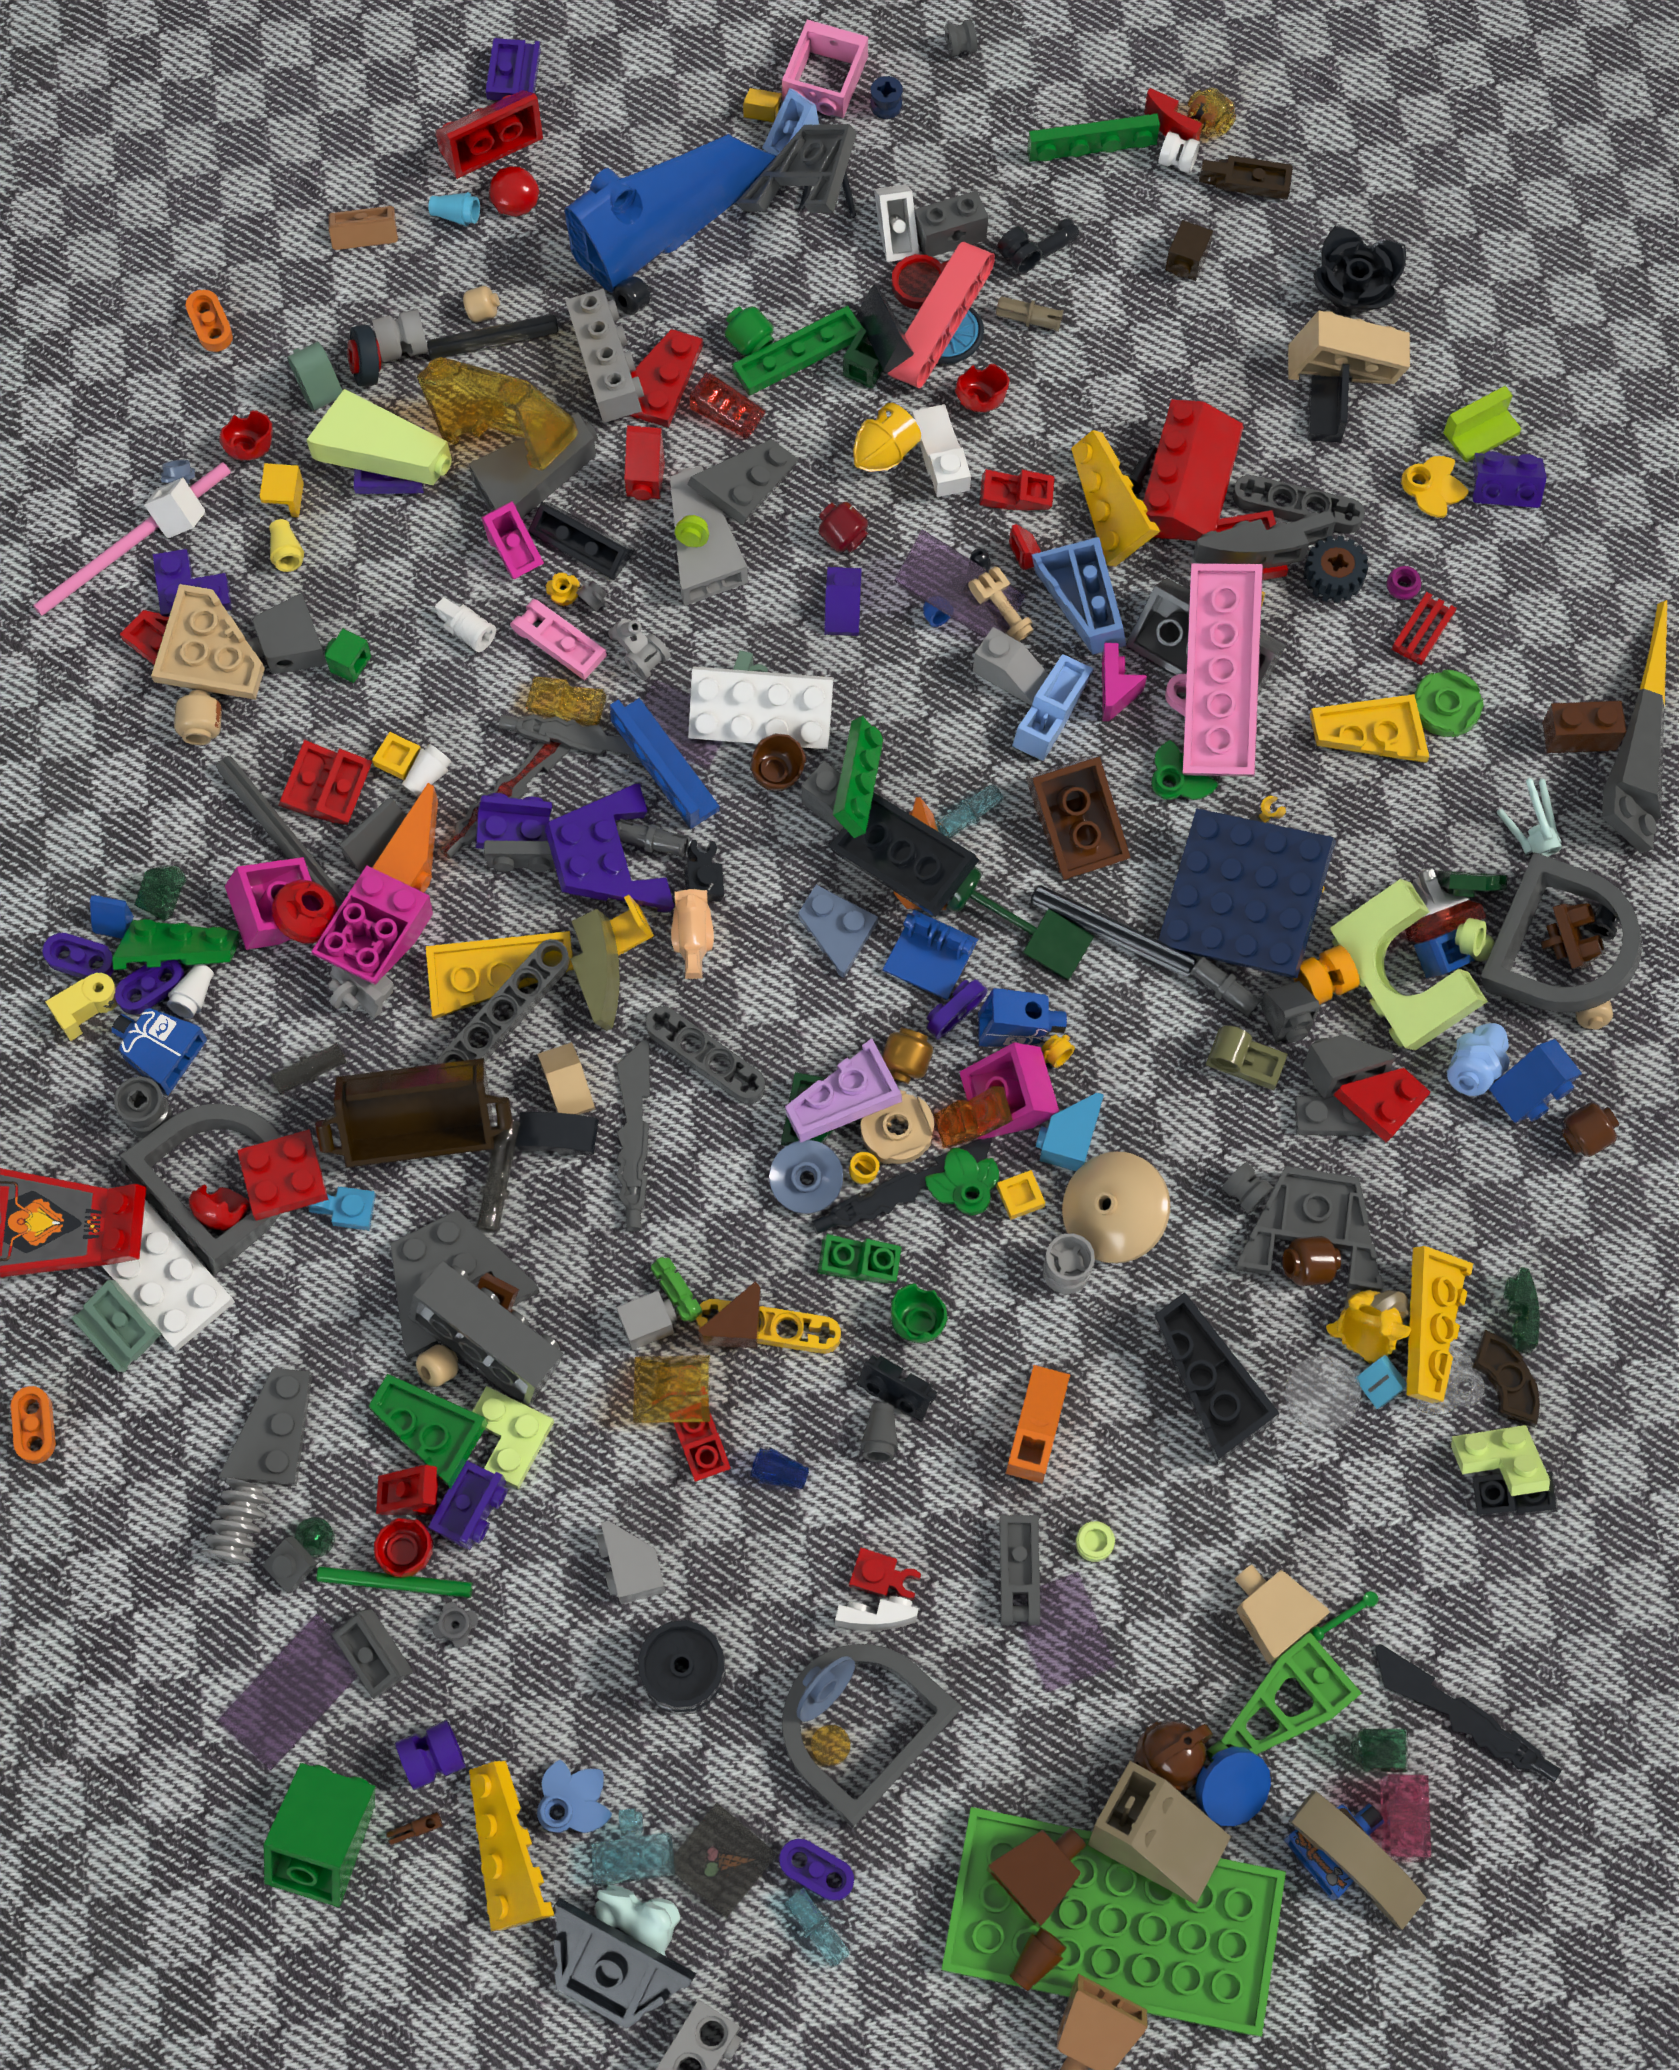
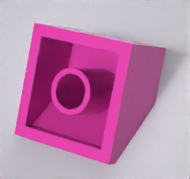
(252, 895)
(1025, 1082)

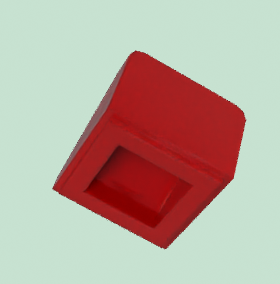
(1023, 546)

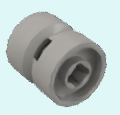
(400, 335)
(1068, 1263)

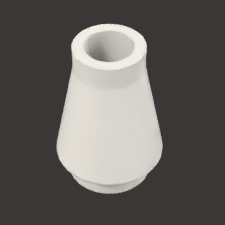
(426, 769)
(190, 992)

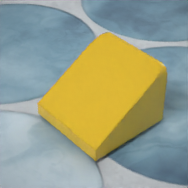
(761, 105)

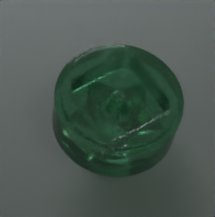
(315, 1536)

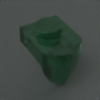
(160, 890)
(1381, 1750)

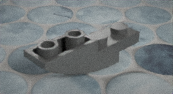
(1253, 544)

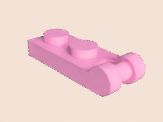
(559, 639)

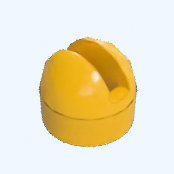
(867, 1164)

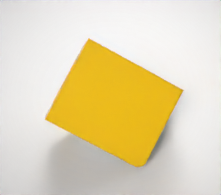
(282, 486)

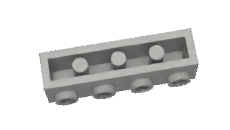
(604, 356)

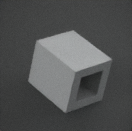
(647, 1319)

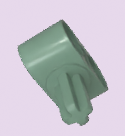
(315, 375)

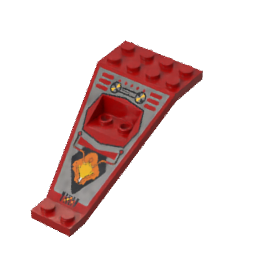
(66, 1224)

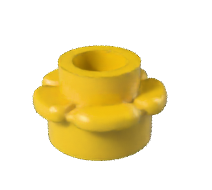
(566, 596)
(1057, 1050)

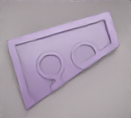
(848, 1094)

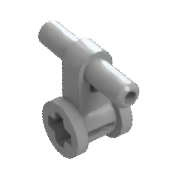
(643, 651)

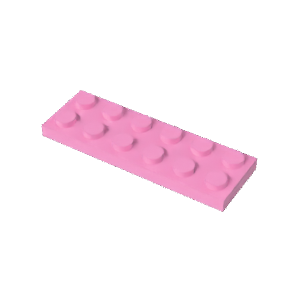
(1222, 670)

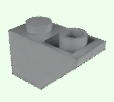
(633, 1565)

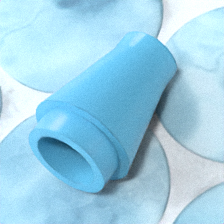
(458, 208)

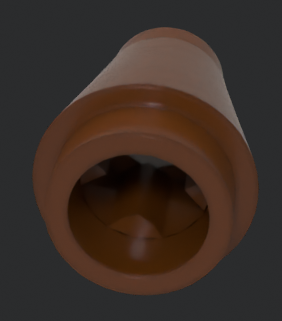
(1037, 1959)

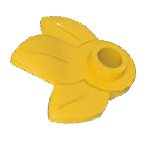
(1438, 485)

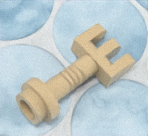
(991, 587)

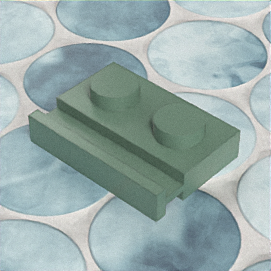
(116, 1325)

